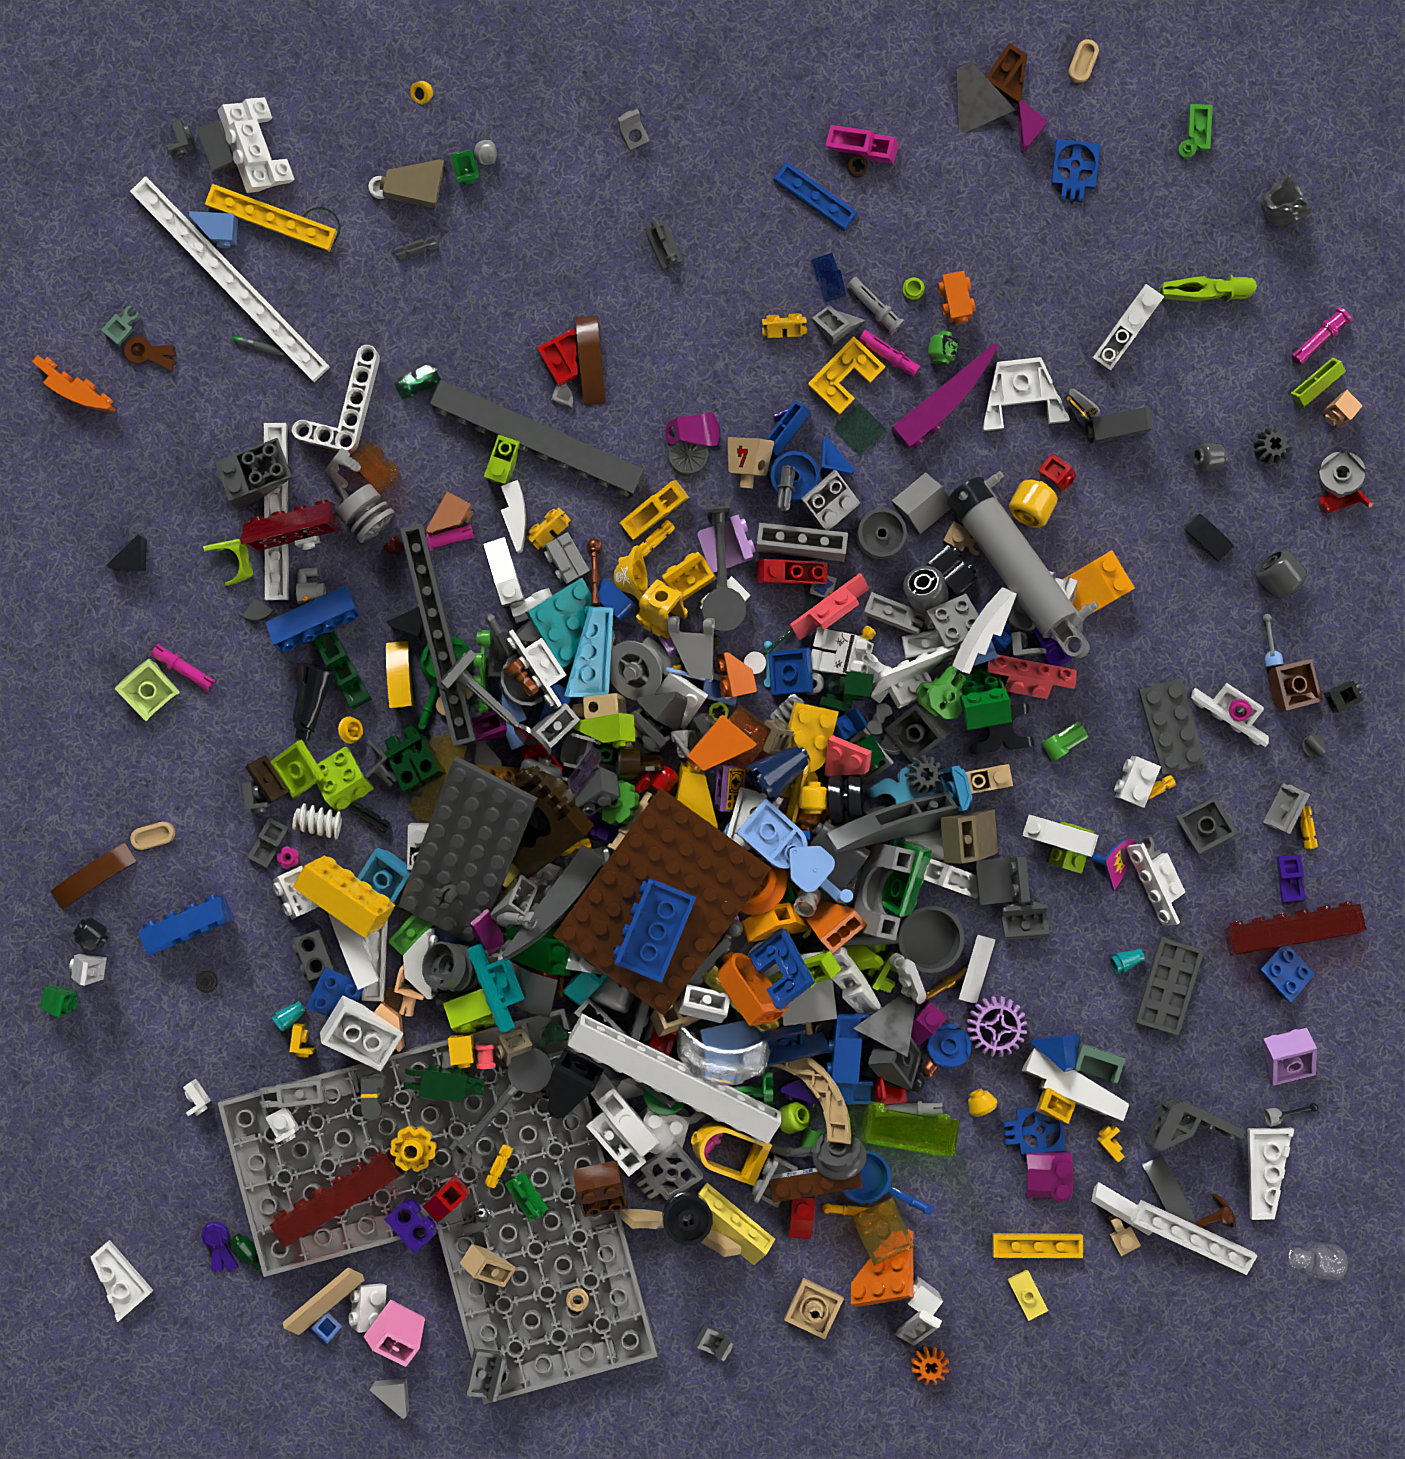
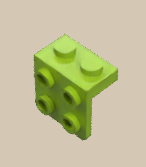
(342, 780)

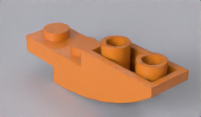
(75, 390)

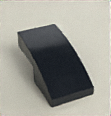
(1209, 537)

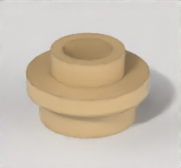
(577, 1306)

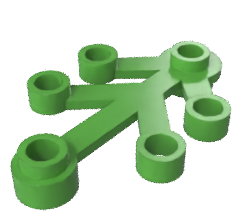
(485, 640)

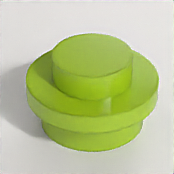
(913, 288)

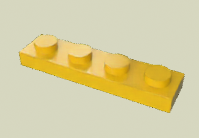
(1037, 1245)

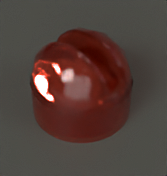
(394, 545)

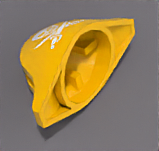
(631, 573)

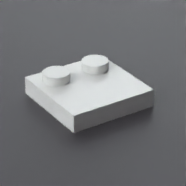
(694, 695)

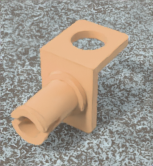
(409, 994)

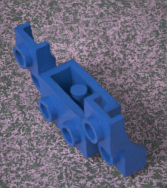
(845, 1058)

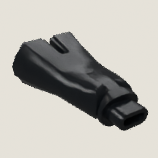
(311, 692)

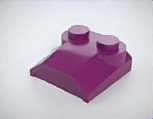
(1049, 1175)

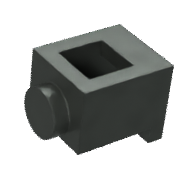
(1336, 701)

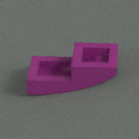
(487, 932)

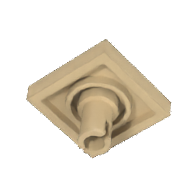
(813, 1308)

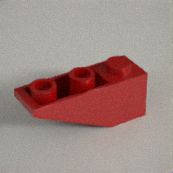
(791, 572)

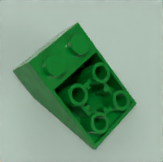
(984, 699)

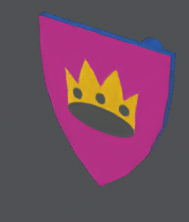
(1116, 861)

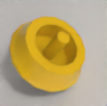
(350, 729)

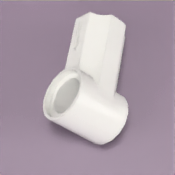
(519, 608)

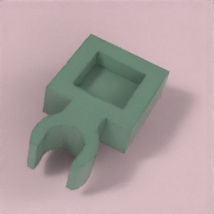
(119, 327)

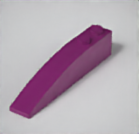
(941, 403)

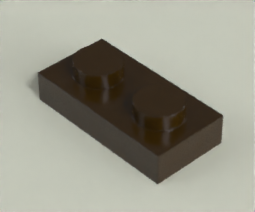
(267, 779)

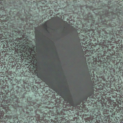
(1120, 425)

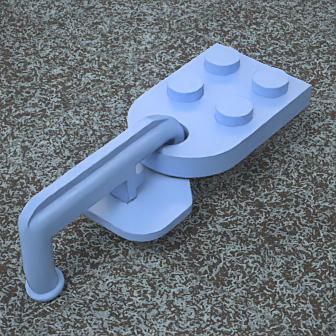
(771, 837)

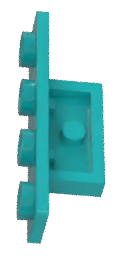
(498, 985)

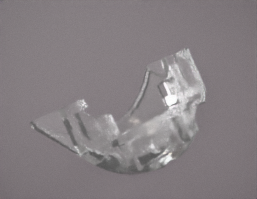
(719, 1065)

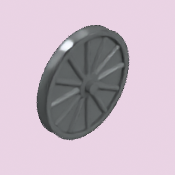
(687, 457)

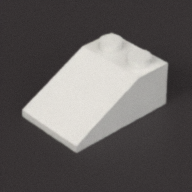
(360, 1034)

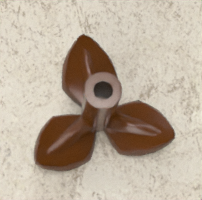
(1224, 1215)

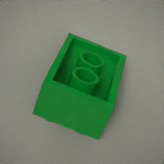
(545, 955)

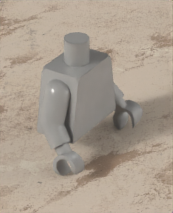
(516, 900)

